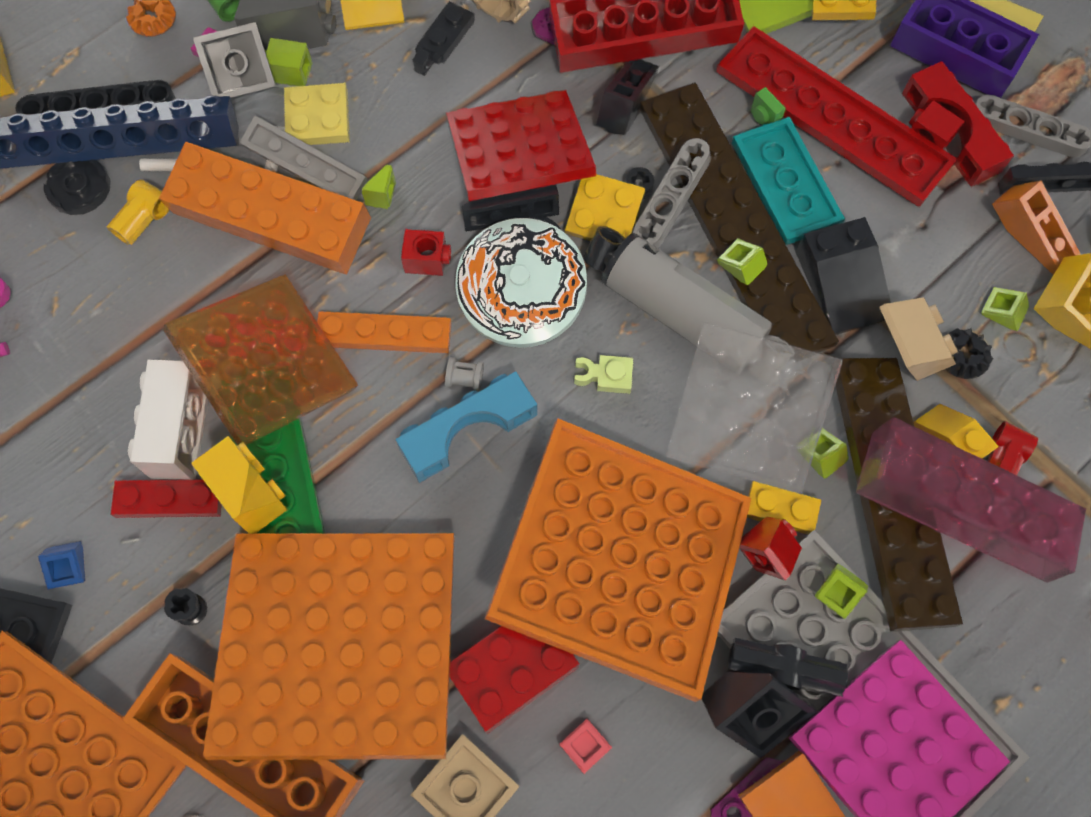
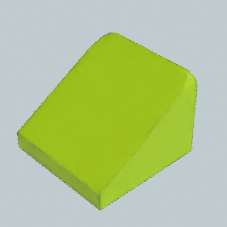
(380, 189)
(743, 261)
(1006, 307)
(829, 454)
(841, 591)

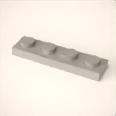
(302, 159)

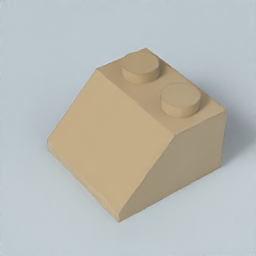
(919, 337)

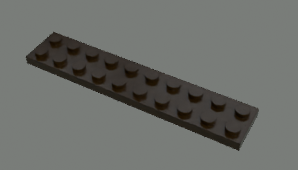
(732, 211)

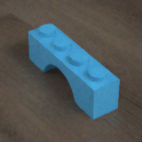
(501, 403)

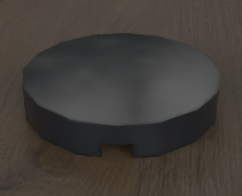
(83, 192)

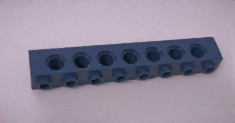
(114, 131)

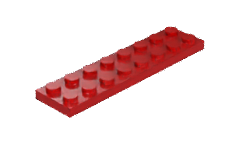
(838, 116)

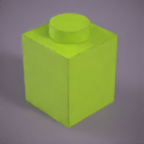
(289, 61)

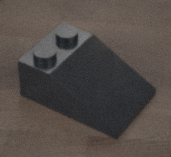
(845, 274)

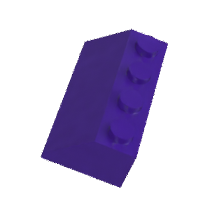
(969, 40)

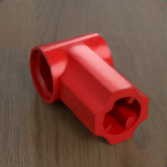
(1014, 447)

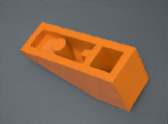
(1036, 223)

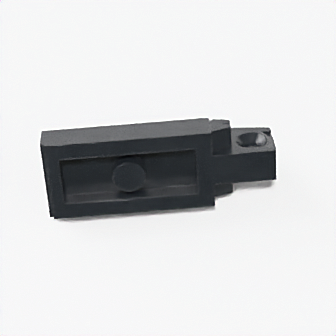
(442, 37)

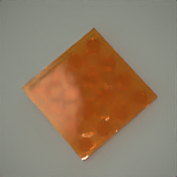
(260, 359)

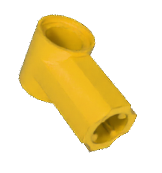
(138, 212)

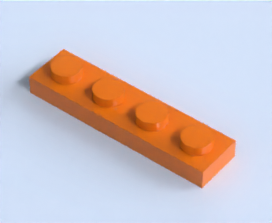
(386, 332)

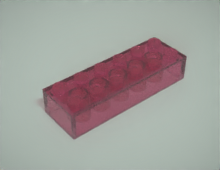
(972, 501)

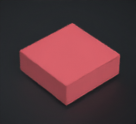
(585, 746)

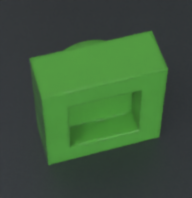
(766, 107)

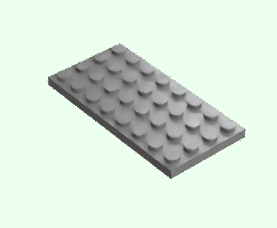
(790, 615)

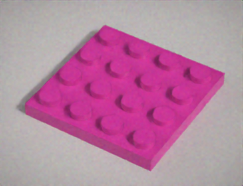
(899, 743)

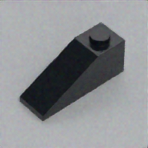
(624, 96)
(521, 204)

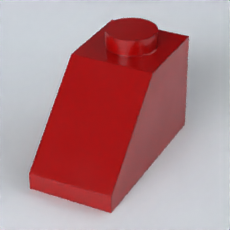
(772, 547)

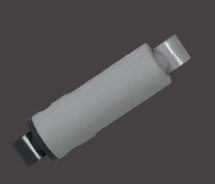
(668, 288)

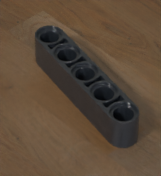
(96, 97)

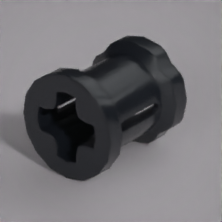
(175, 611)

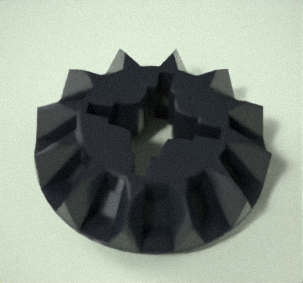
(977, 363)

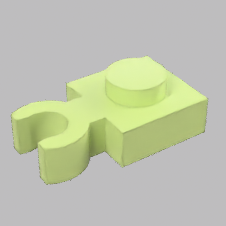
(611, 373)

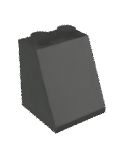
(289, 20)

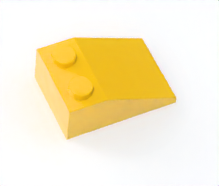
(1068, 299)

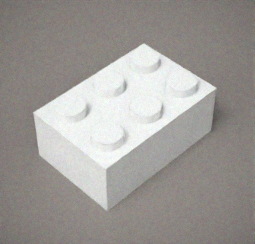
(168, 422)

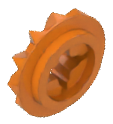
(147, 24)

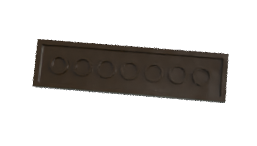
(906, 553)

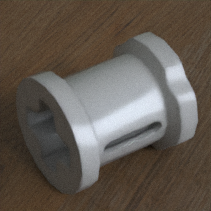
(464, 374)

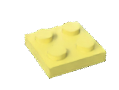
(317, 113)

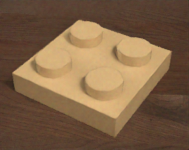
(465, 784)

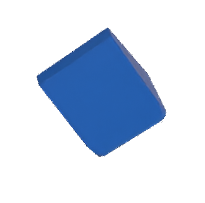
(63, 565)

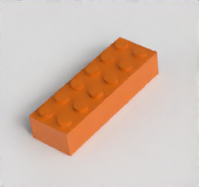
(266, 207)
(175, 717)

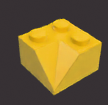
(237, 483)

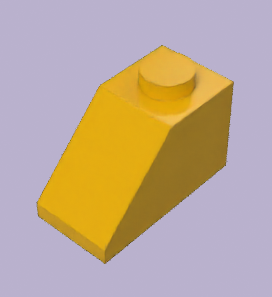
(957, 430)

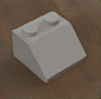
(234, 61)

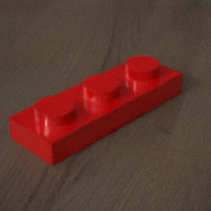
(163, 499)

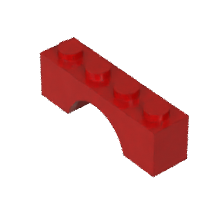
(982, 149)

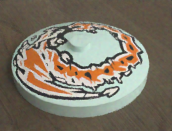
(521, 282)

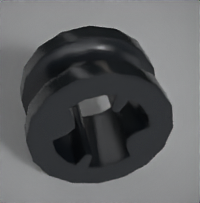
(642, 174)

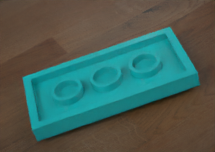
(787, 180)

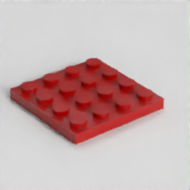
(519, 145)

